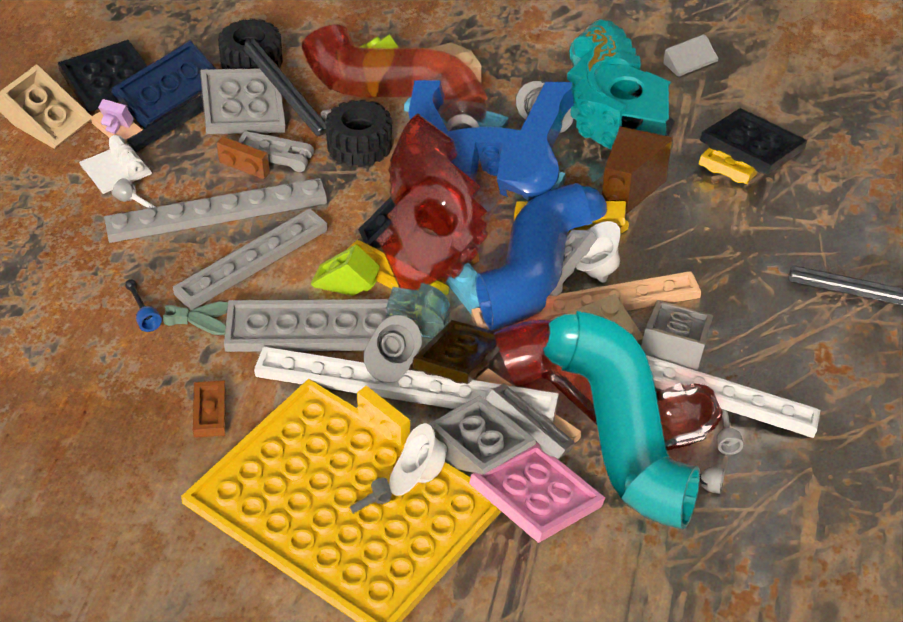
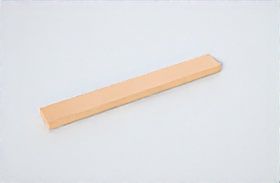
(631, 294)

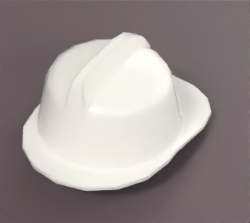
(604, 253)
(419, 461)

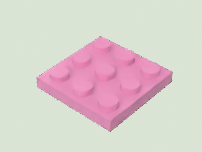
(538, 492)

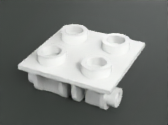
(115, 164)

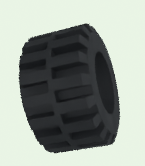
(234, 38)
(359, 132)

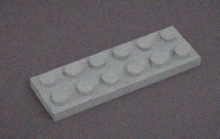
(302, 324)

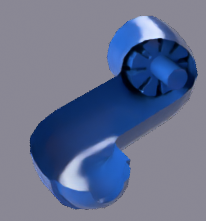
(535, 254)

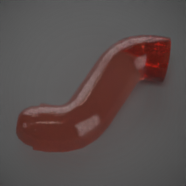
(392, 71)
(684, 410)

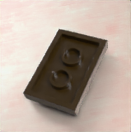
(457, 352)

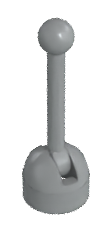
(728, 439)

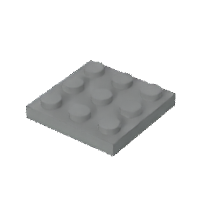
(240, 102)

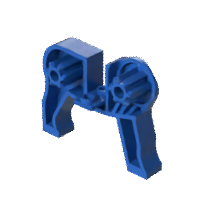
(517, 157)

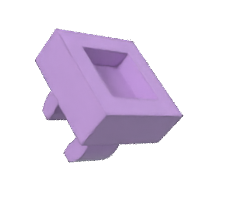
(114, 115)

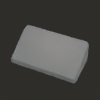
(690, 55)

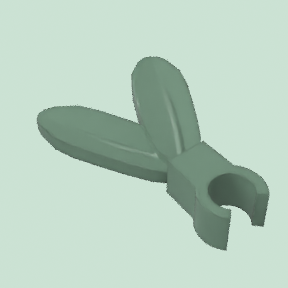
(200, 317)

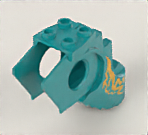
(603, 80)

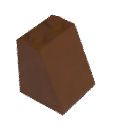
(636, 166)

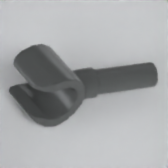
(381, 495)

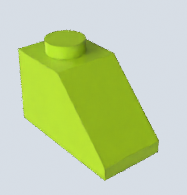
(347, 272)

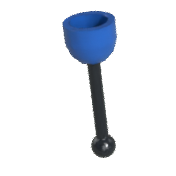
(147, 316)

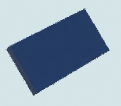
(163, 85)

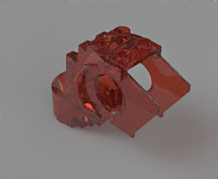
(430, 196)

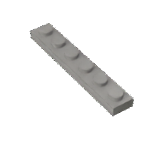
(249, 259)

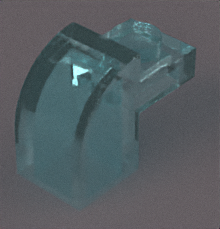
(427, 307)

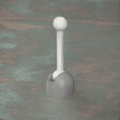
(126, 190)

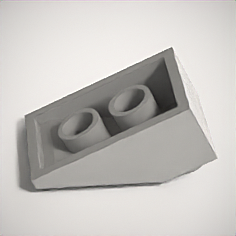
(676, 334)
(480, 436)

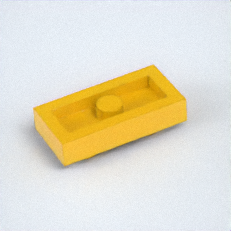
(722, 163)
(383, 415)

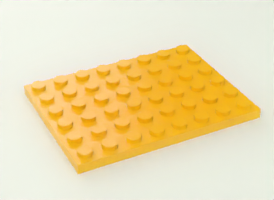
(290, 499)

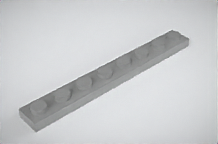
(215, 210)

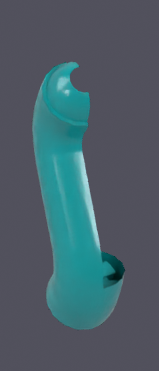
(626, 416)

